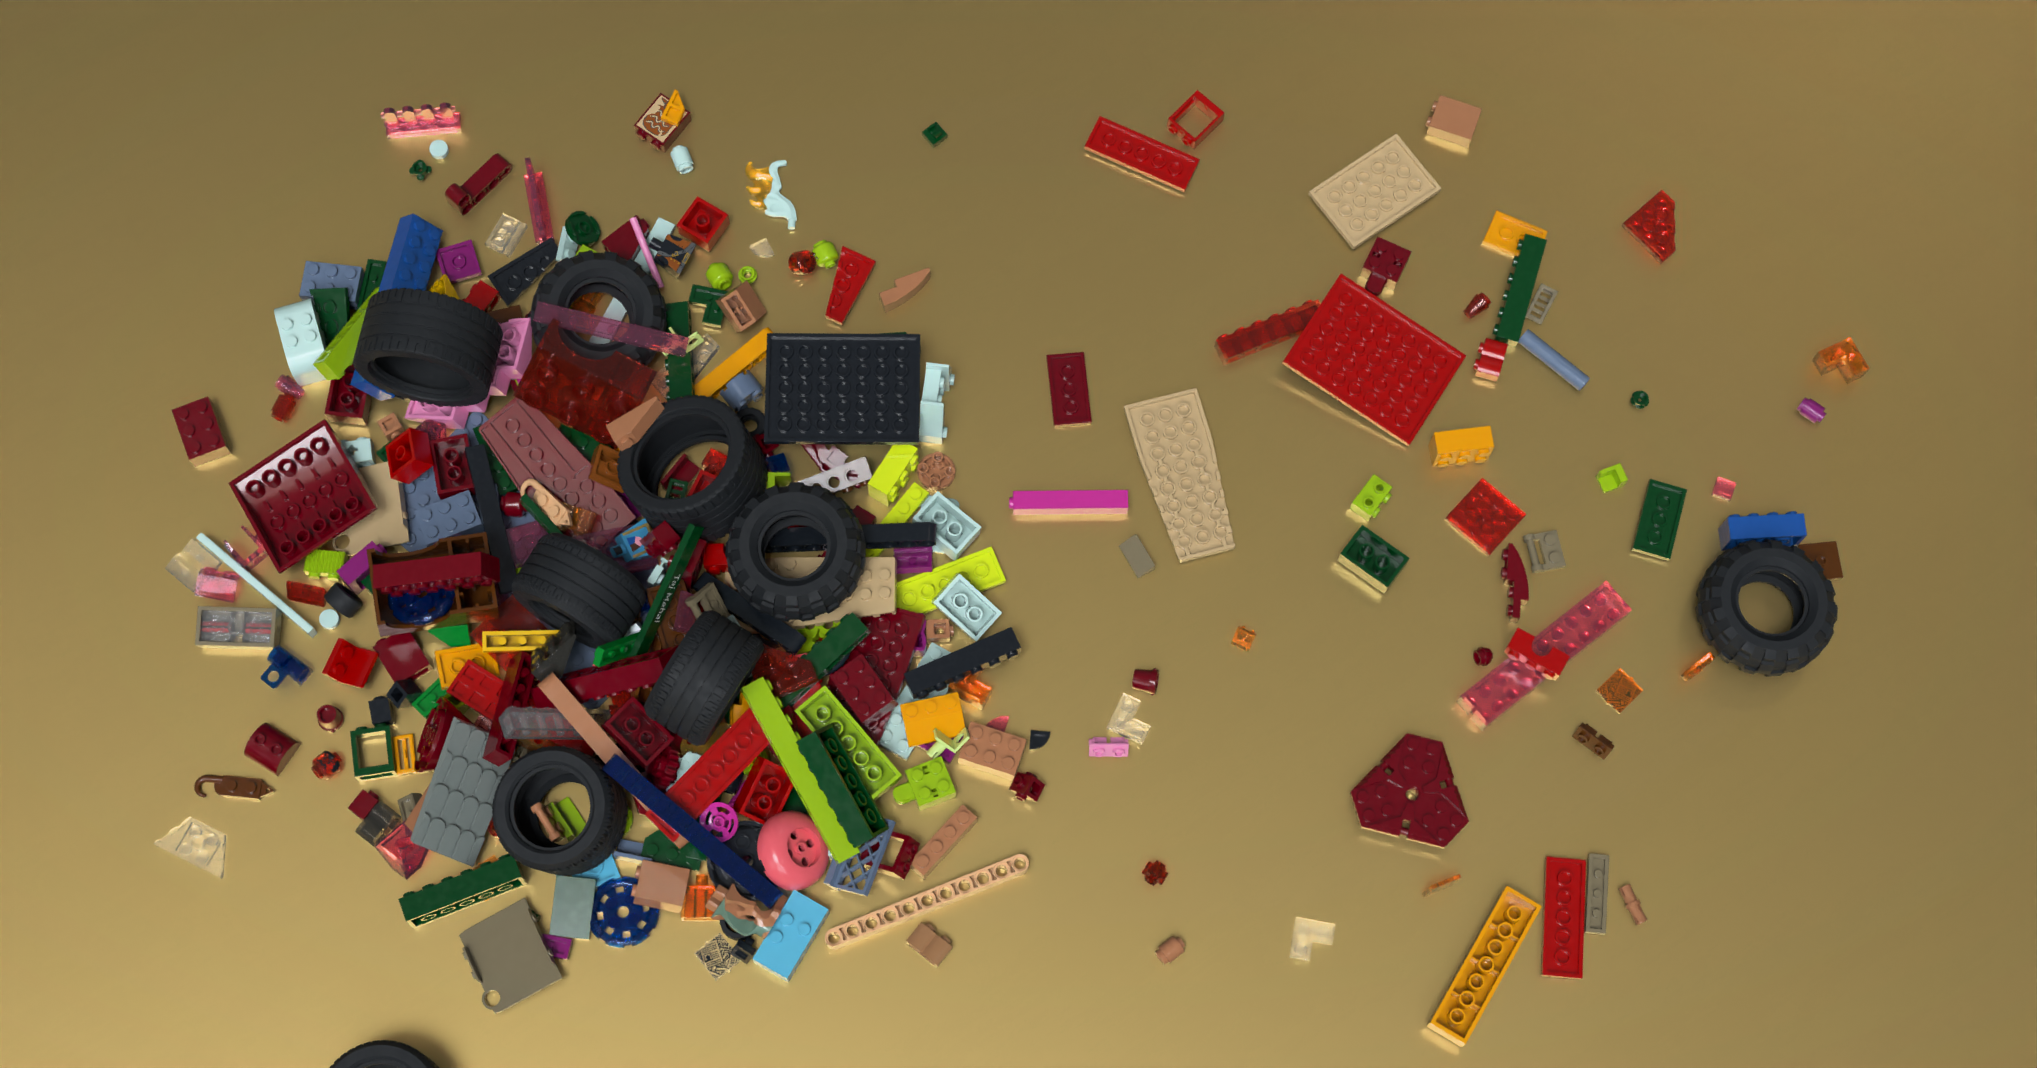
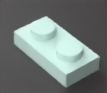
(566, 246)

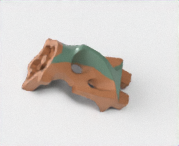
(733, 908)

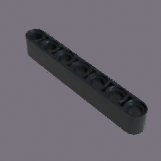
(766, 625)

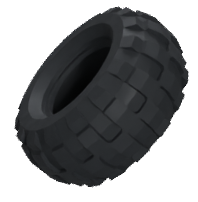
(608, 275)
(1792, 574)
(804, 596)

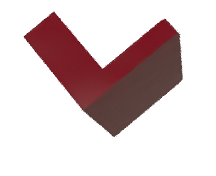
(682, 470)

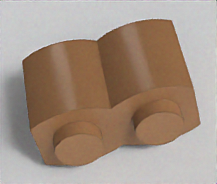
(929, 944)

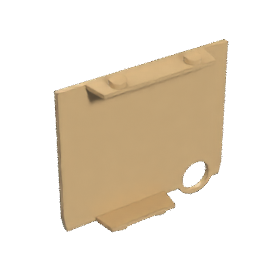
(388, 522)

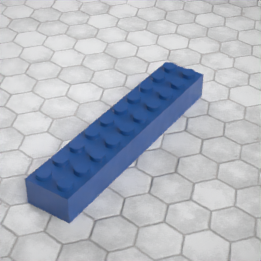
(406, 267)

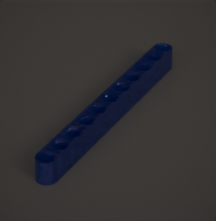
(692, 831)

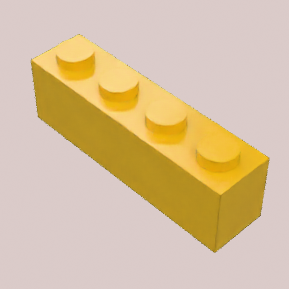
(514, 640)

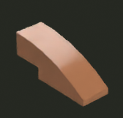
(904, 289)

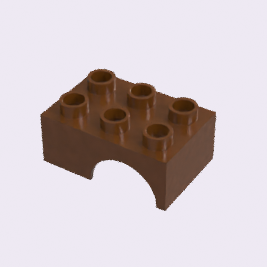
(469, 604)

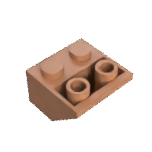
(741, 306)

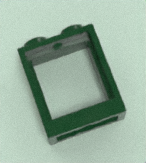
(375, 771)

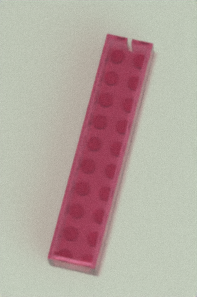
(1569, 633)

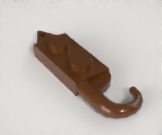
(234, 787)

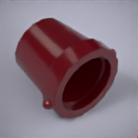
(1146, 680)
(330, 718)

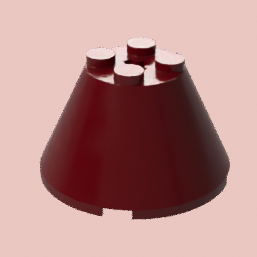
(435, 734)

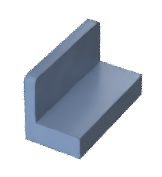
(630, 852)

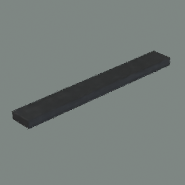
(491, 514)

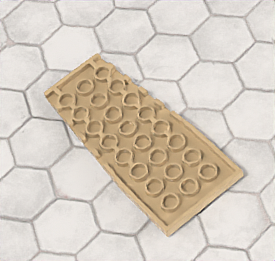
(1182, 472)
(872, 597)

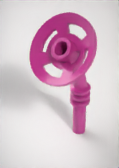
(721, 819)

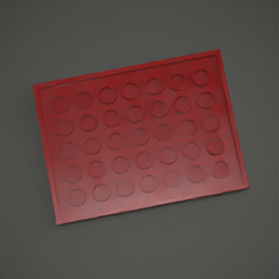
(1374, 359)

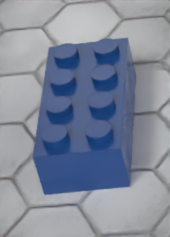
(1786, 527)

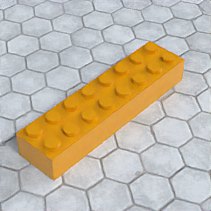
(1484, 966)

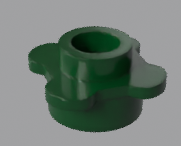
(414, 170)

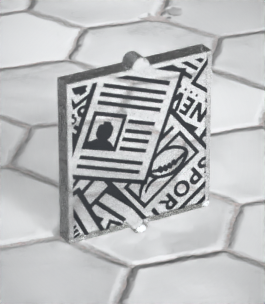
(716, 956)

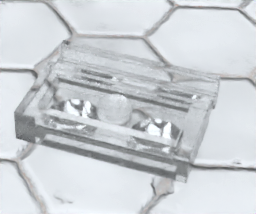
(506, 235)

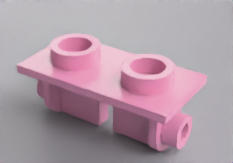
(1116, 748)

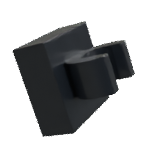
(743, 950)

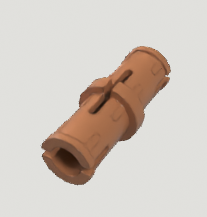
(1632, 904)

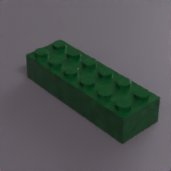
(842, 785)
(462, 891)

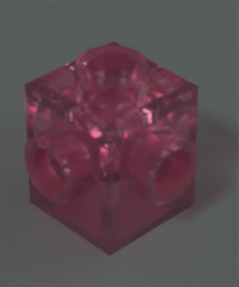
(434, 429)

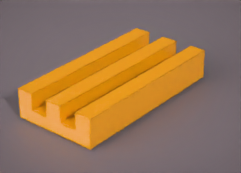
(407, 770)

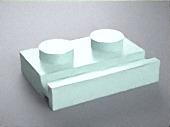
(658, 574)

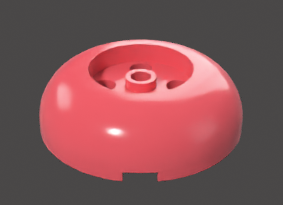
(783, 855)

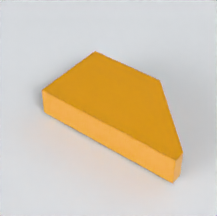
(674, 110)

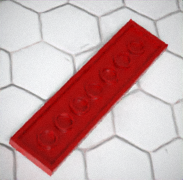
(714, 770)

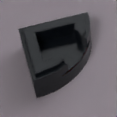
(1038, 739)

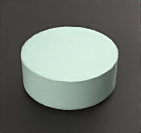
(439, 149)
(329, 619)

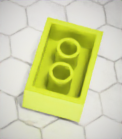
(893, 473)

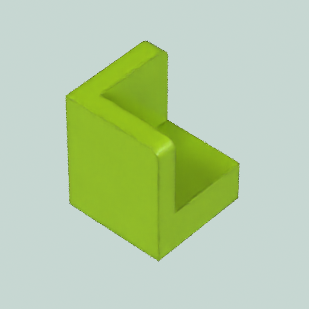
(1611, 478)

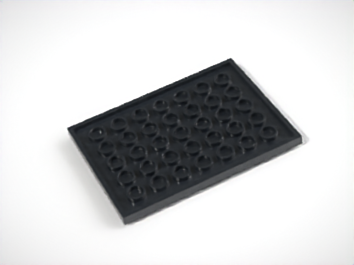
(842, 389)

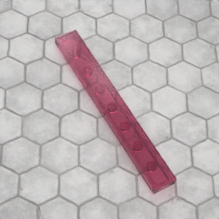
(612, 329)

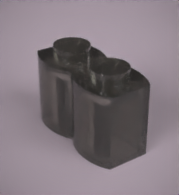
(378, 823)

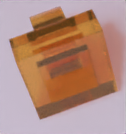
(1243, 638)

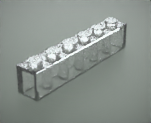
(543, 723)

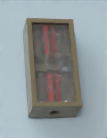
(238, 628)

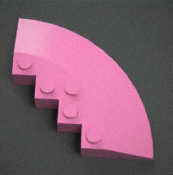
(511, 363)

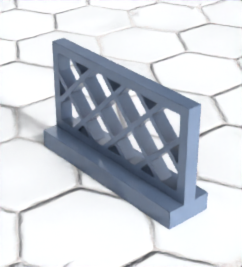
(838, 872)

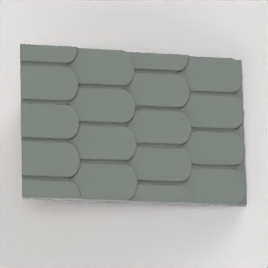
(459, 798)

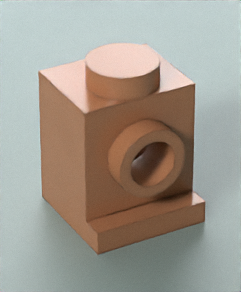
(934, 625)

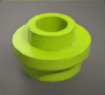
(747, 270)

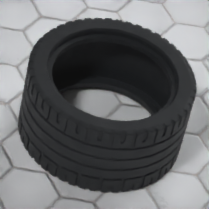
(428, 347)
(678, 427)

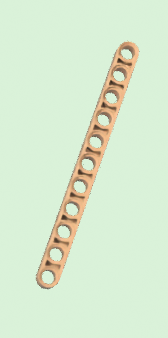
(920, 909)

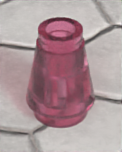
(287, 385)

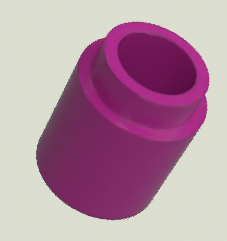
(1811, 410)

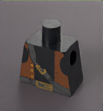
(672, 253)

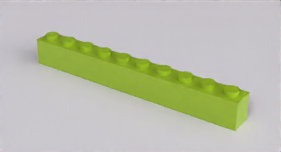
(783, 741)

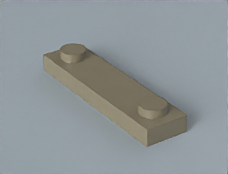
(1596, 894)

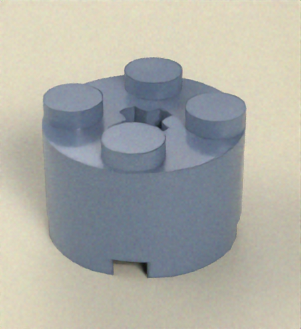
(742, 391)

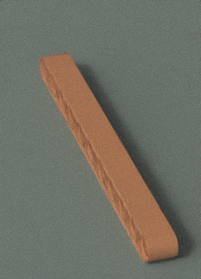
(587, 727)

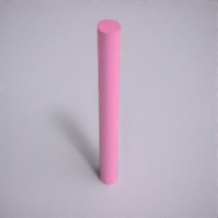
(646, 251)

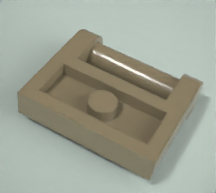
(1550, 551)
(709, 599)

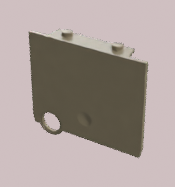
(510, 955)

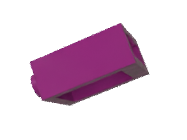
(358, 568)

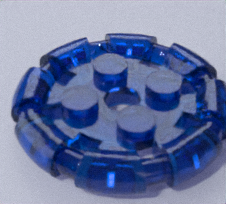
(421, 606)
(621, 925)

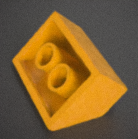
(925, 715)

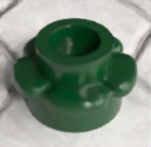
(1639, 395)

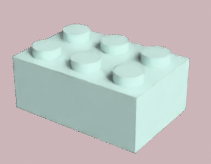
(954, 527)
(966, 607)

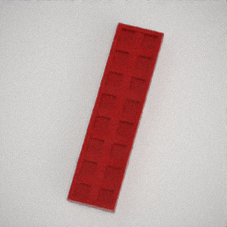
(481, 693)

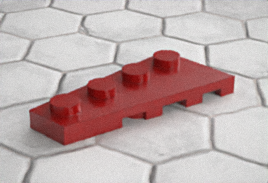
(849, 281)

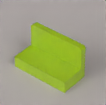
(778, 478)
(568, 817)

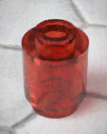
(283, 407)

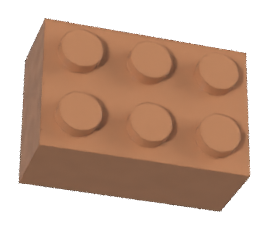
(992, 751)

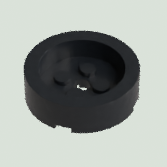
(743, 844)

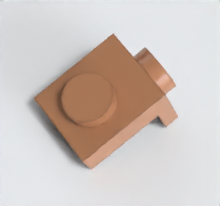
(391, 426)

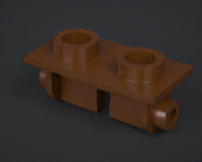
(1599, 745)

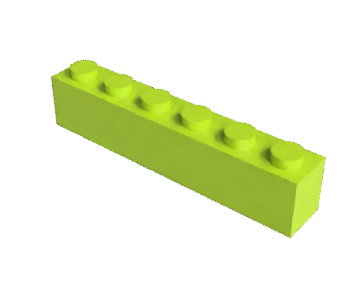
(341, 350)

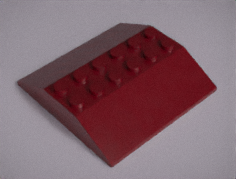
(303, 495)

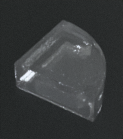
(762, 248)

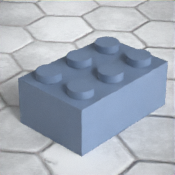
(328, 275)
(449, 518)

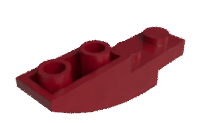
(1516, 578)

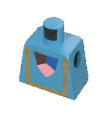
(629, 543)

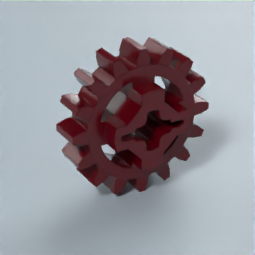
(665, 768)

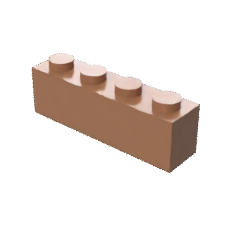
(943, 842)

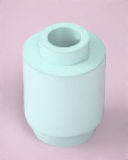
(682, 159)

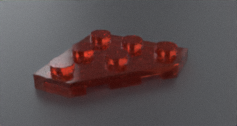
(1654, 226)
(784, 671)

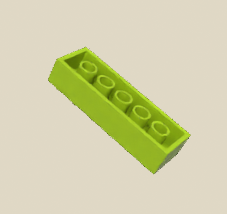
(868, 759)

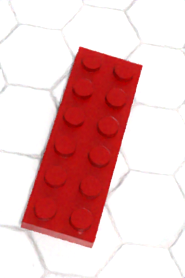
(1141, 154)
(1563, 918)

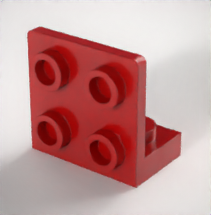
(350, 664)

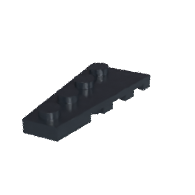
(522, 272)

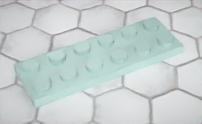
(894, 736)

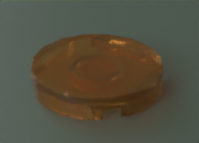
(1698, 666)

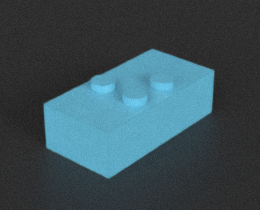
(791, 936)

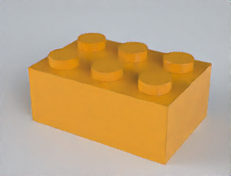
(1461, 446)

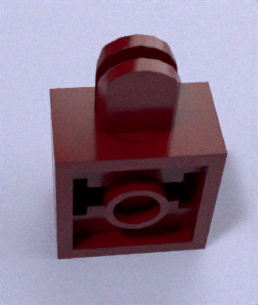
(1383, 266)

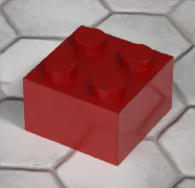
(703, 224)
(409, 455)

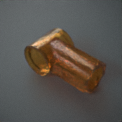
(587, 302)

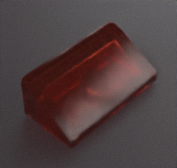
(306, 593)

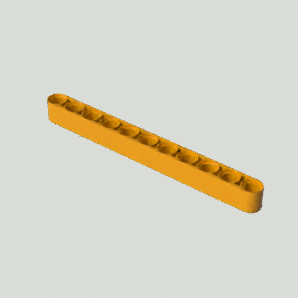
(743, 359)

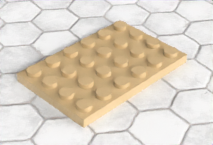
(1374, 191)

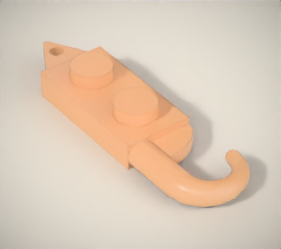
(548, 503)

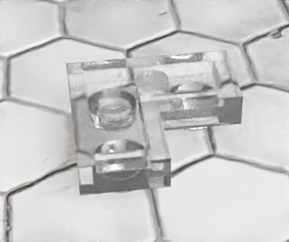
(1124, 722)
(1305, 933)

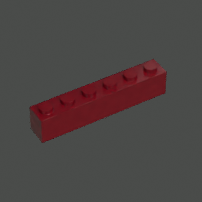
(513, 693)

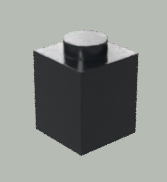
(404, 693)
(381, 711)

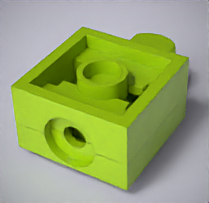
(924, 784)

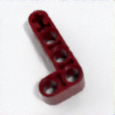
(486, 178)

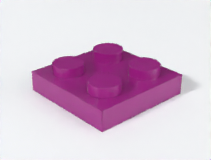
(459, 261)

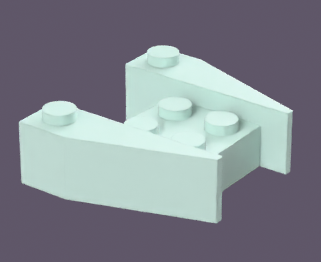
(937, 380)

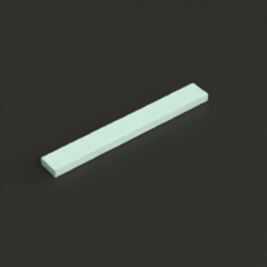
(616, 309)
(257, 585)

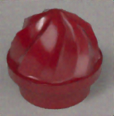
(1482, 656)

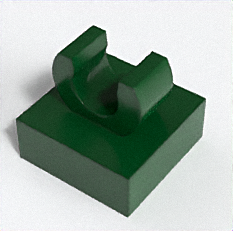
(934, 134)

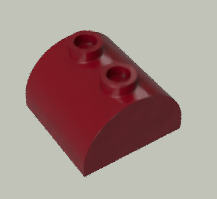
(270, 748)

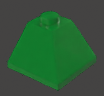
(454, 635)

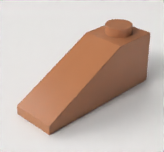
(634, 424)

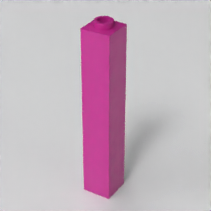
(1069, 502)

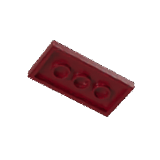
(1068, 389)

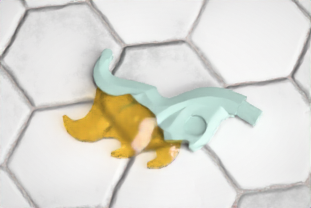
(767, 192)
(692, 753)

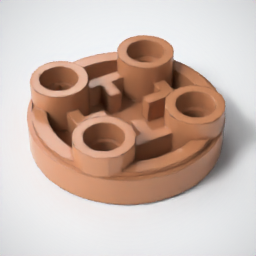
(936, 471)

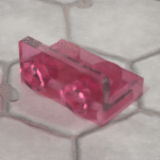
(217, 584)

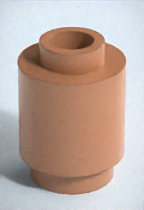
(1170, 950)

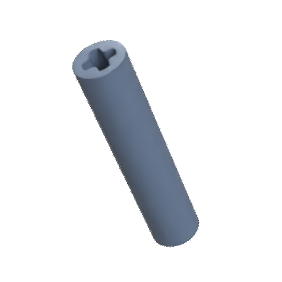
(1553, 360)

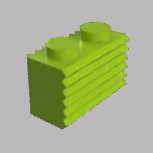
(324, 564)

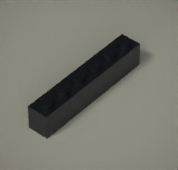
(962, 663)

